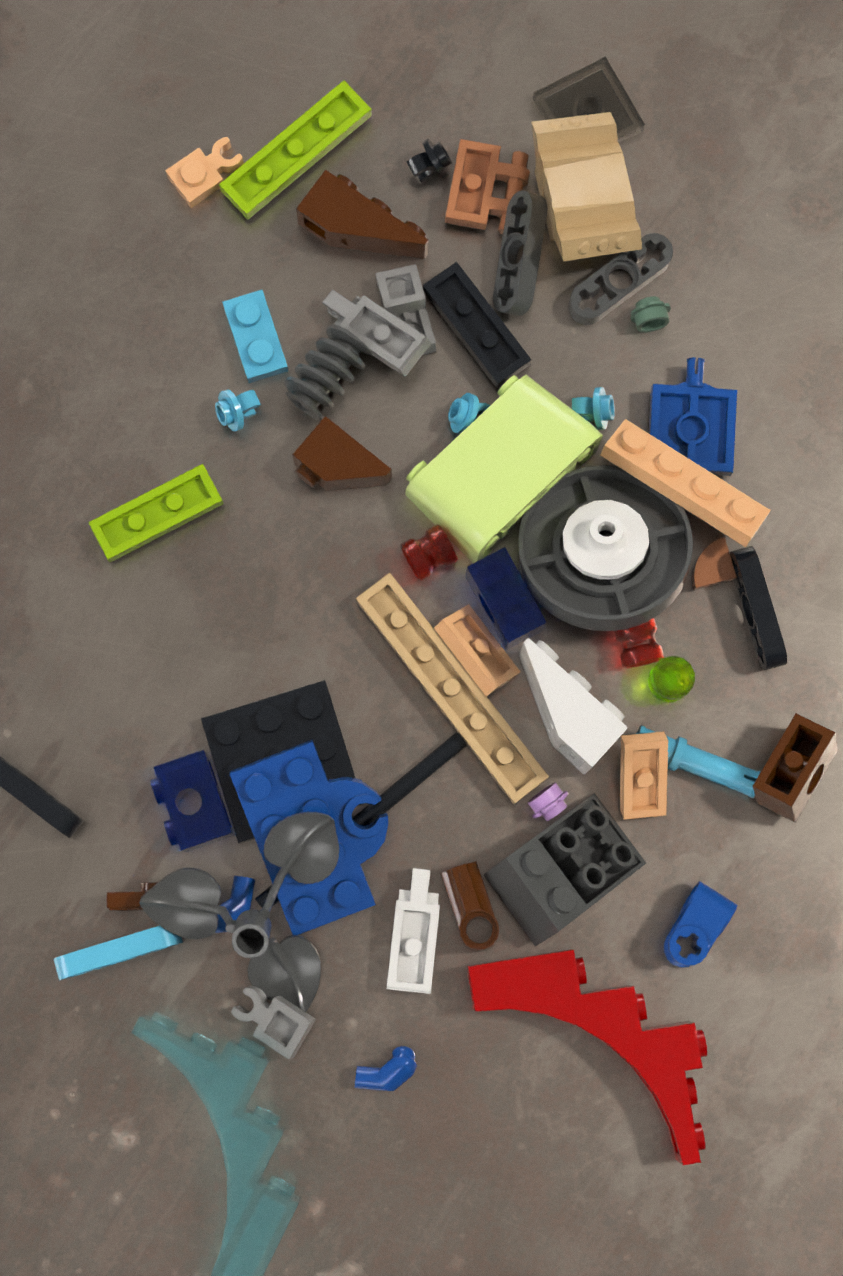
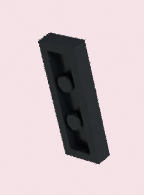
(476, 324)

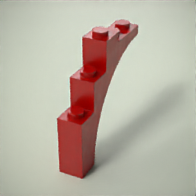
(657, 1054)

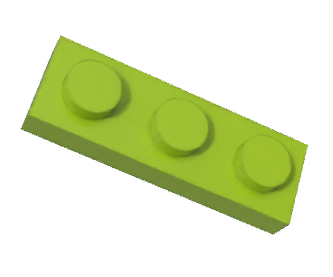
(156, 513)

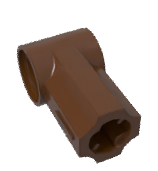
(470, 902)

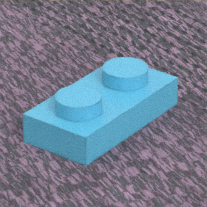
(255, 336)

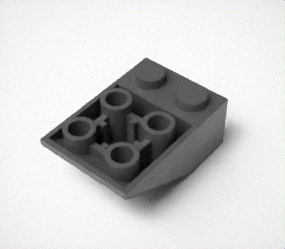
(565, 869)

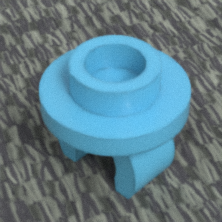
(233, 409)
(596, 409)
(465, 411)

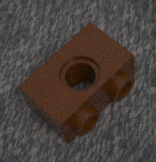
(795, 767)

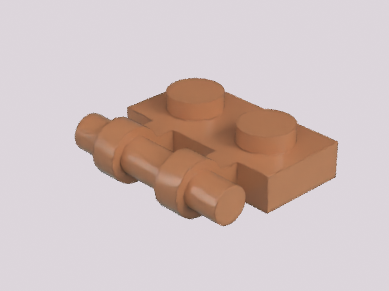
(474, 181)

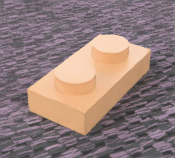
(477, 650)
(643, 775)

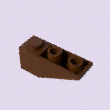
(351, 221)

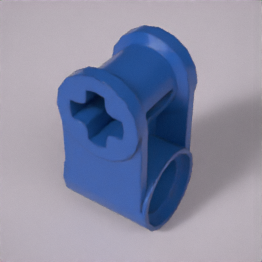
(701, 919)

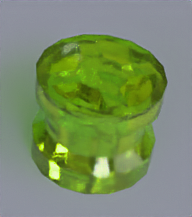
(666, 686)

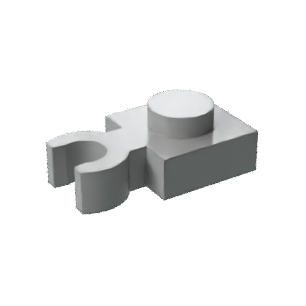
(280, 1023)

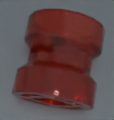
(429, 552)
(640, 654)

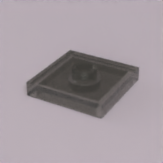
(588, 92)

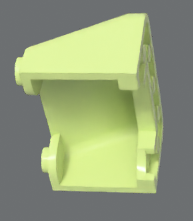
(501, 465)

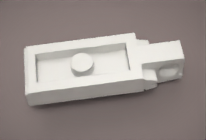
(414, 936)

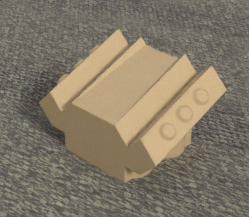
(585, 186)

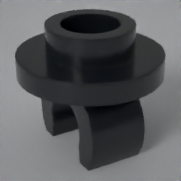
(429, 162)

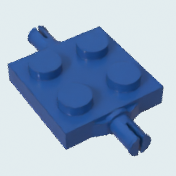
(696, 420)

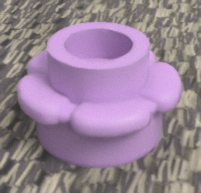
(548, 802)

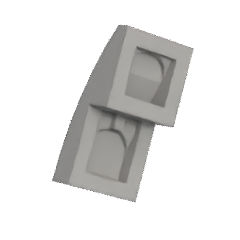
(404, 297)

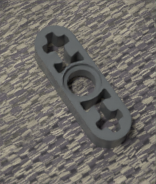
(528, 214)
(603, 305)

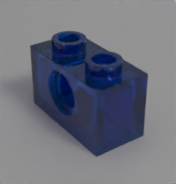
(505, 598)
(210, 821)

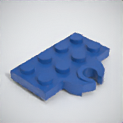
(297, 784)

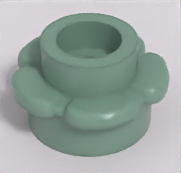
(650, 314)

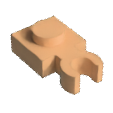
(199, 175)

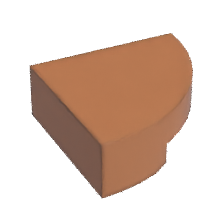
(713, 566)

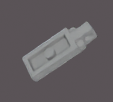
(379, 330)

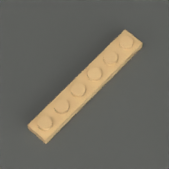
(452, 688)

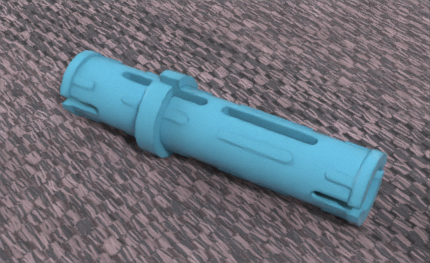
(708, 765)

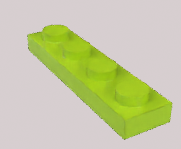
(295, 149)

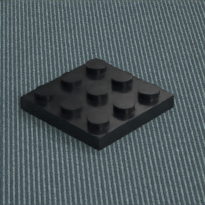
(269, 727)

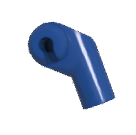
(239, 900)

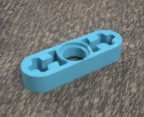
(114, 951)

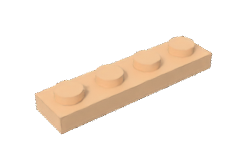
(685, 482)

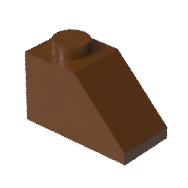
(338, 460)

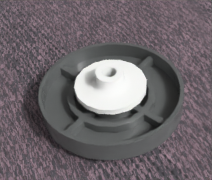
(604, 550)

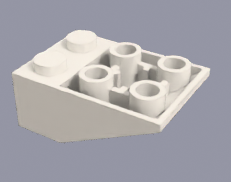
(572, 716)

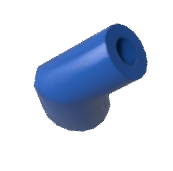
(391, 1075)

